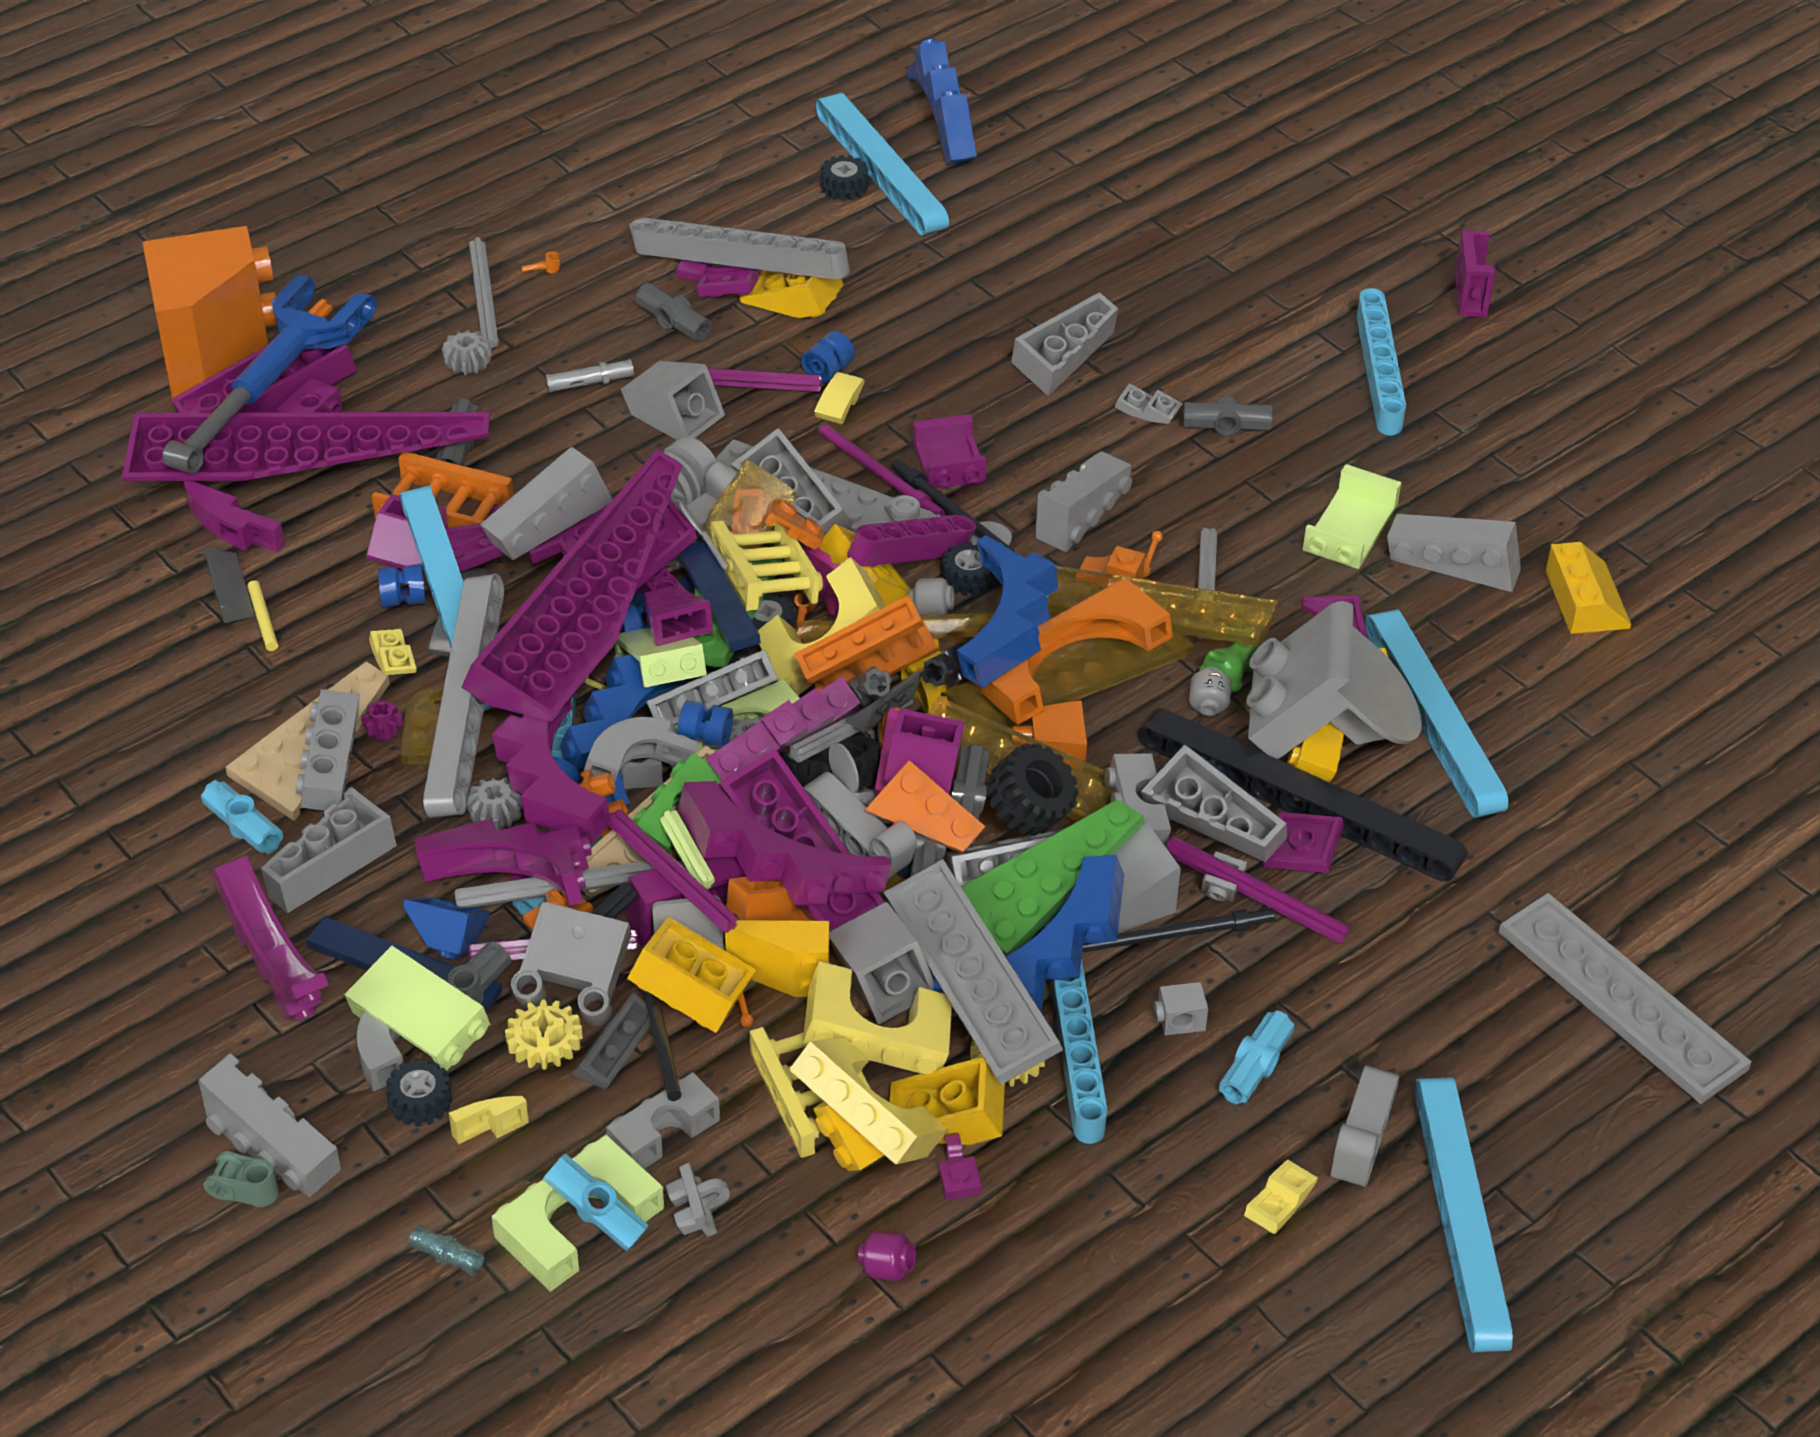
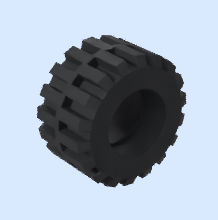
(1013, 783)

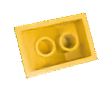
(793, 293)
(781, 951)
(959, 1096)

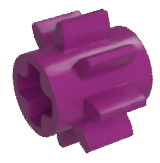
(382, 720)

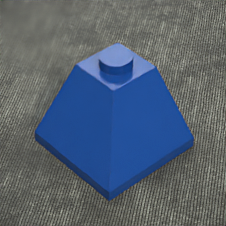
(445, 925)

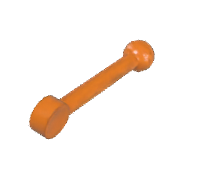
(1156, 537)
(746, 1019)

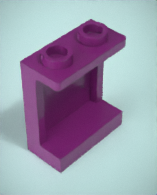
(1471, 274)
(948, 451)

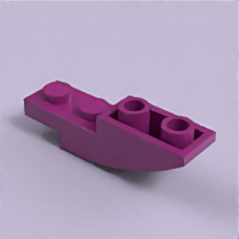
(224, 518)

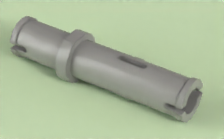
(590, 375)

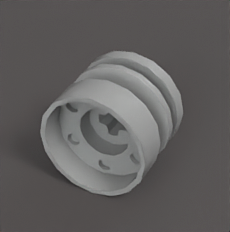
(695, 462)

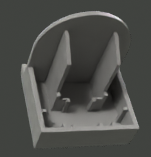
(1323, 677)

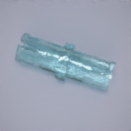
(446, 1249)

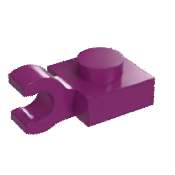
(958, 1174)

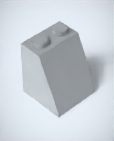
(675, 398)
(1149, 880)
(883, 961)

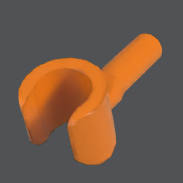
(550, 265)
(803, 609)

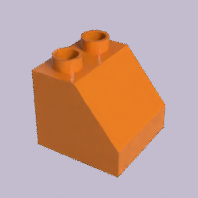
(208, 301)

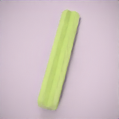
(687, 848)

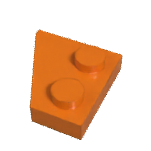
(797, 527)

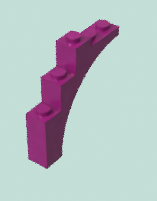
(786, 726)
(547, 791)
(482, 848)
(766, 856)
(275, 957)

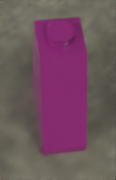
(676, 615)

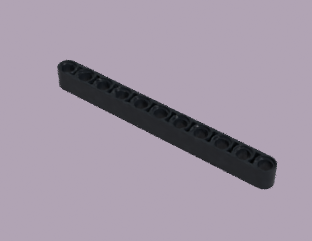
(1307, 794)

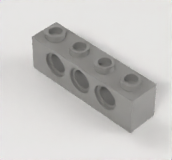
(717, 686)
(329, 751)
(985, 857)

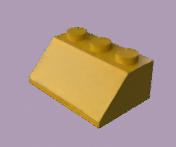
(885, 577)
(1585, 589)
(691, 974)

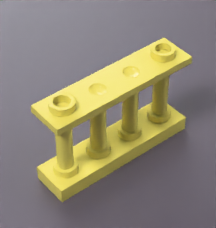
(744, 575)
(779, 1082)

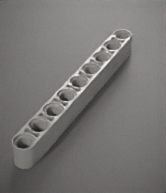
(740, 248)
(461, 711)

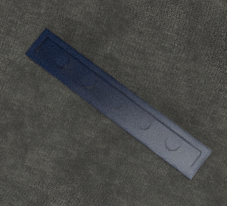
(714, 586)
(365, 949)

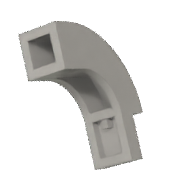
(637, 739)
(377, 1051)

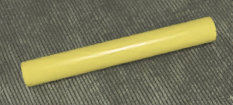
(262, 616)

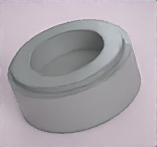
(904, 508)

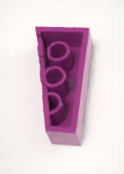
(654, 887)

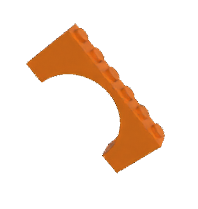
(1115, 612)

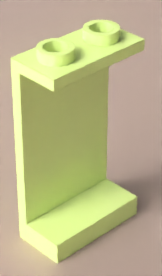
(1353, 517)
(665, 662)
(419, 1007)

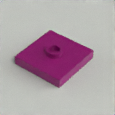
(1308, 844)

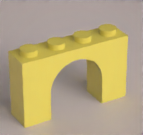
(856, 600)
(915, 1047)
(832, 1072)

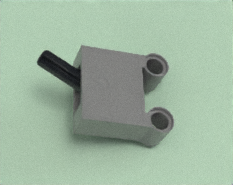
(577, 952)

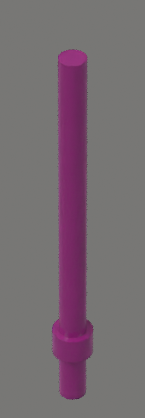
(879, 470)

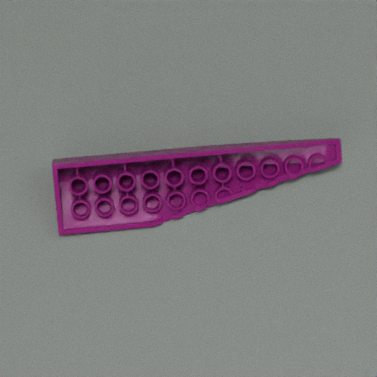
(291, 442)
(579, 606)

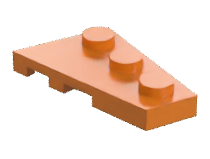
(926, 809)

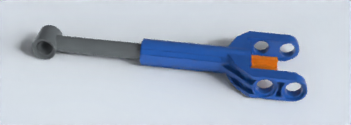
(297, 332)

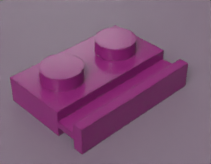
(727, 281)

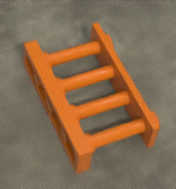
(454, 479)
(883, 639)

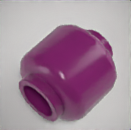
(887, 1255)

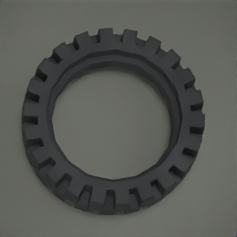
(863, 751)

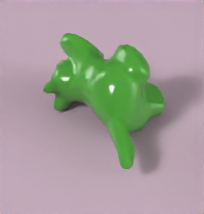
(1232, 661)

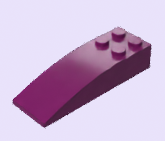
(321, 364)
(778, 801)

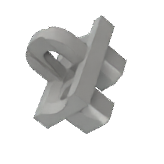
(695, 1191)

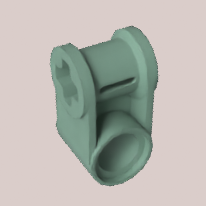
(244, 1180)

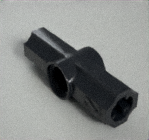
(943, 669)

